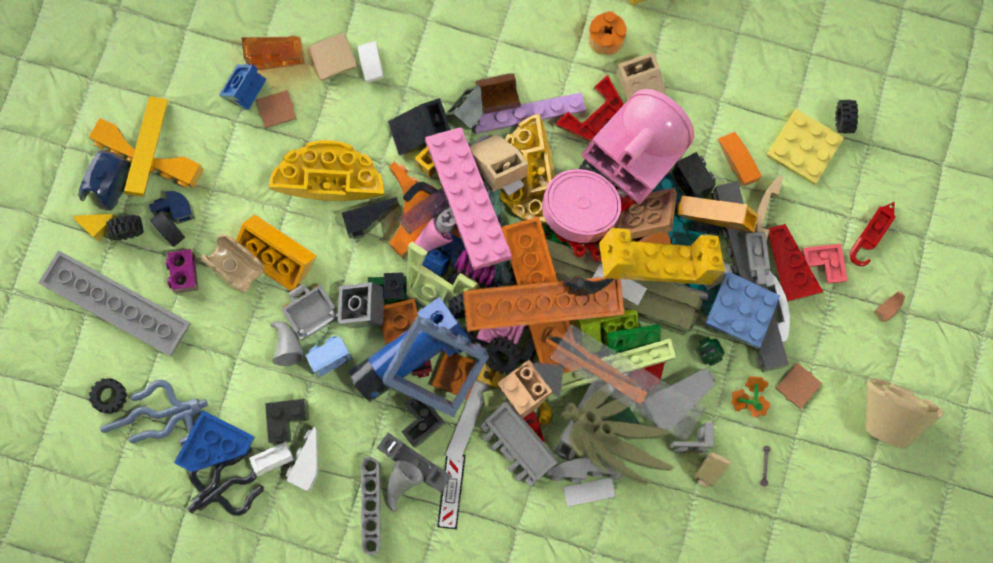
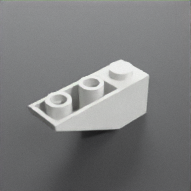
(307, 465)

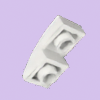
(371, 62)

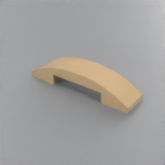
(771, 192)

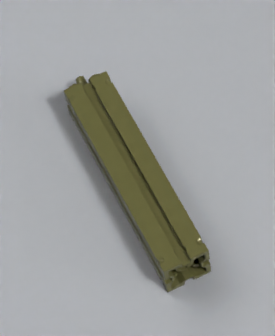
(661, 304)

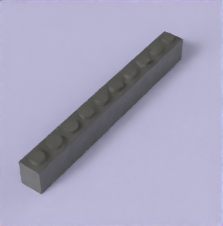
(772, 352)

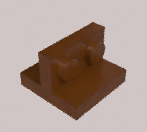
(498, 93)

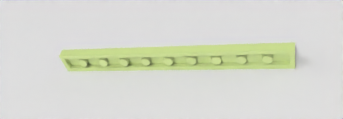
(641, 356)

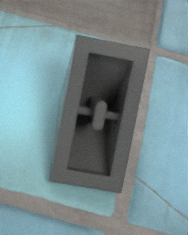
(551, 374)

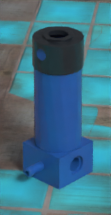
(369, 373)

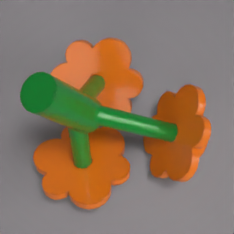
(757, 405)

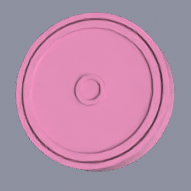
(581, 205)

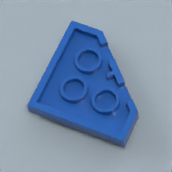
(212, 443)

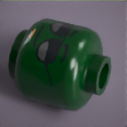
(710, 351)

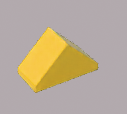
(94, 224)

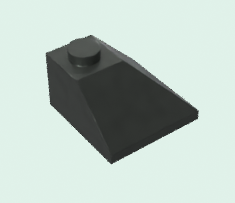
(467, 109)

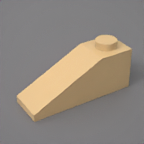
(711, 470)

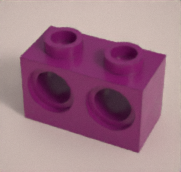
(187, 270)

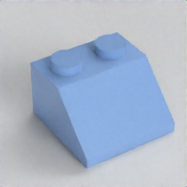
(328, 356)

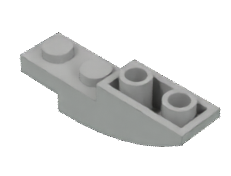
(577, 470)

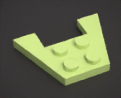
(427, 286)

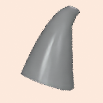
(288, 348)
(403, 478)

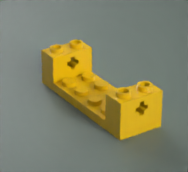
(661, 262)

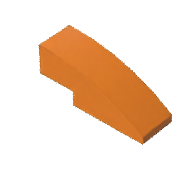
(739, 159)

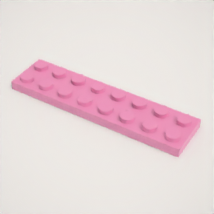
(468, 198)

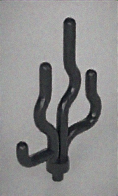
(212, 493)

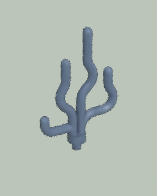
(184, 410)

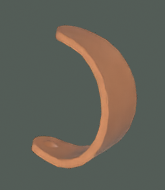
(890, 307)

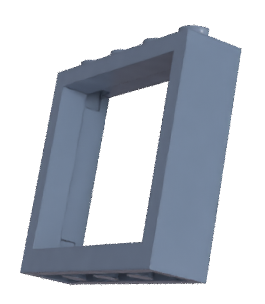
(424, 395)

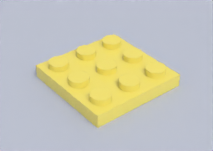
(805, 146)

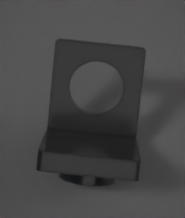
(393, 286)

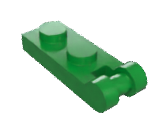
(634, 337)

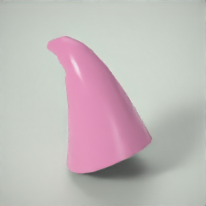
(432, 238)

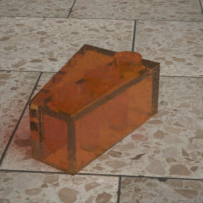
(273, 51)

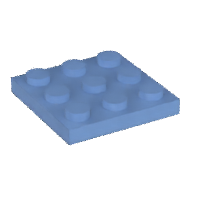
(742, 310)

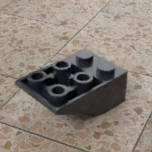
(416, 124)

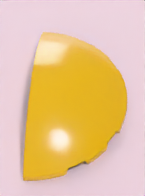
(534, 146)
(327, 173)

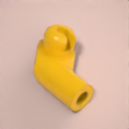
(545, 413)

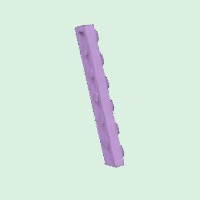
(547, 108)

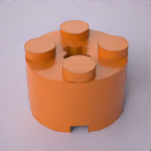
(615, 33)

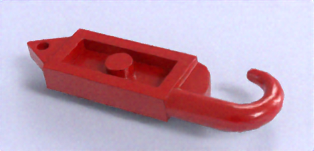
(873, 232)

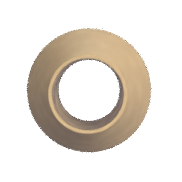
(897, 414)

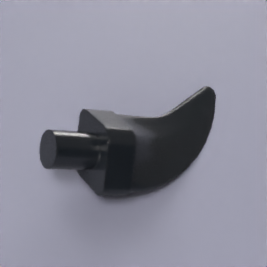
(583, 287)

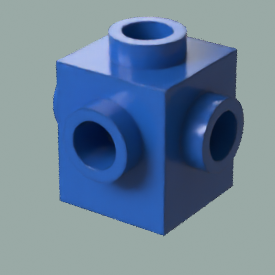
(436, 262)

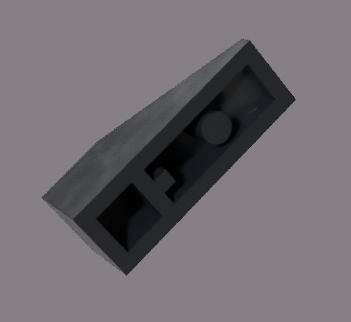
(364, 219)

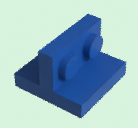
(243, 85)

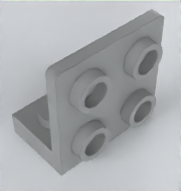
(704, 435)

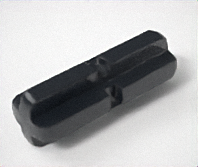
(705, 228)

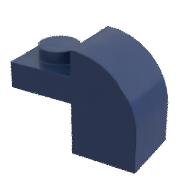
(176, 204)

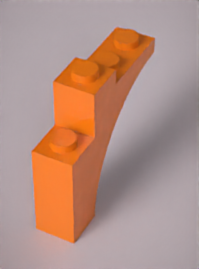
(402, 239)

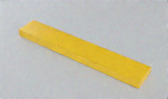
(146, 146)

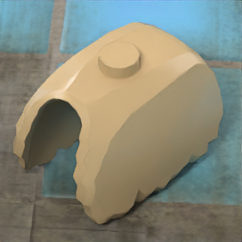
(234, 264)

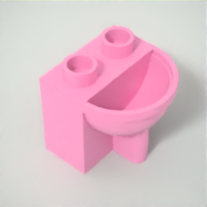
(641, 143)

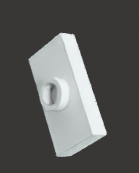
(271, 459)

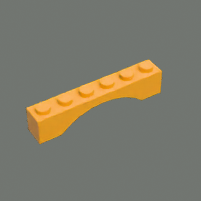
(180, 169)

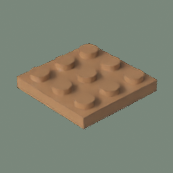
(651, 216)

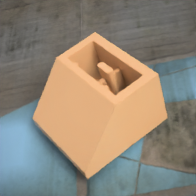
(525, 389)

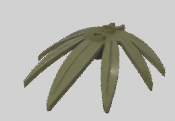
(592, 432)

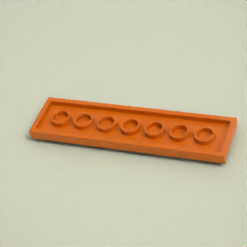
(532, 266)
(538, 304)

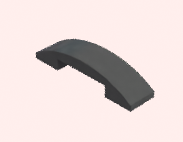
(399, 451)

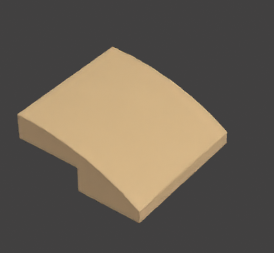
(333, 56)

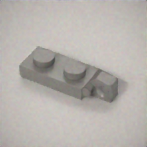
(757, 256)

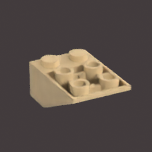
(640, 74)
(499, 162)

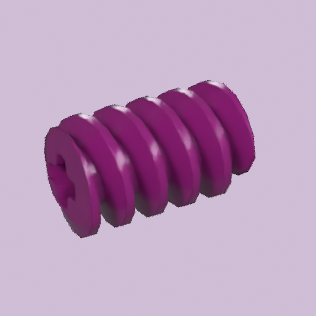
(484, 274)

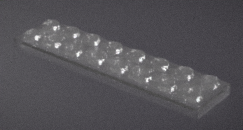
(627, 383)

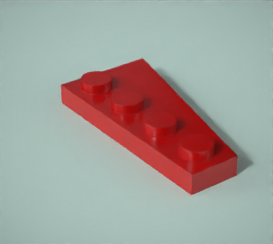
(793, 270)

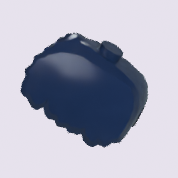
(105, 178)

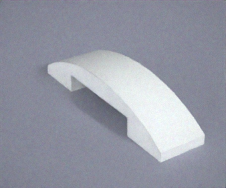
(782, 306)

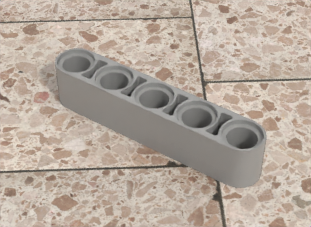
(367, 496)

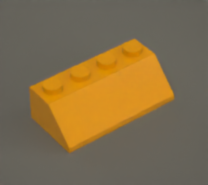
(280, 255)

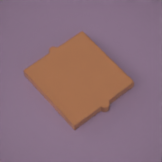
(276, 109)
(798, 385)

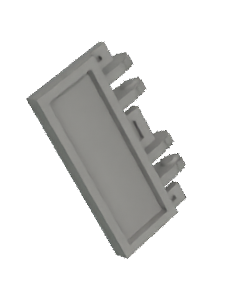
(519, 443)

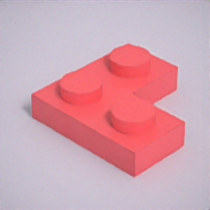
(831, 258)

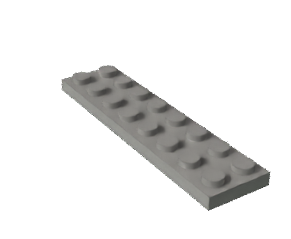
(115, 303)

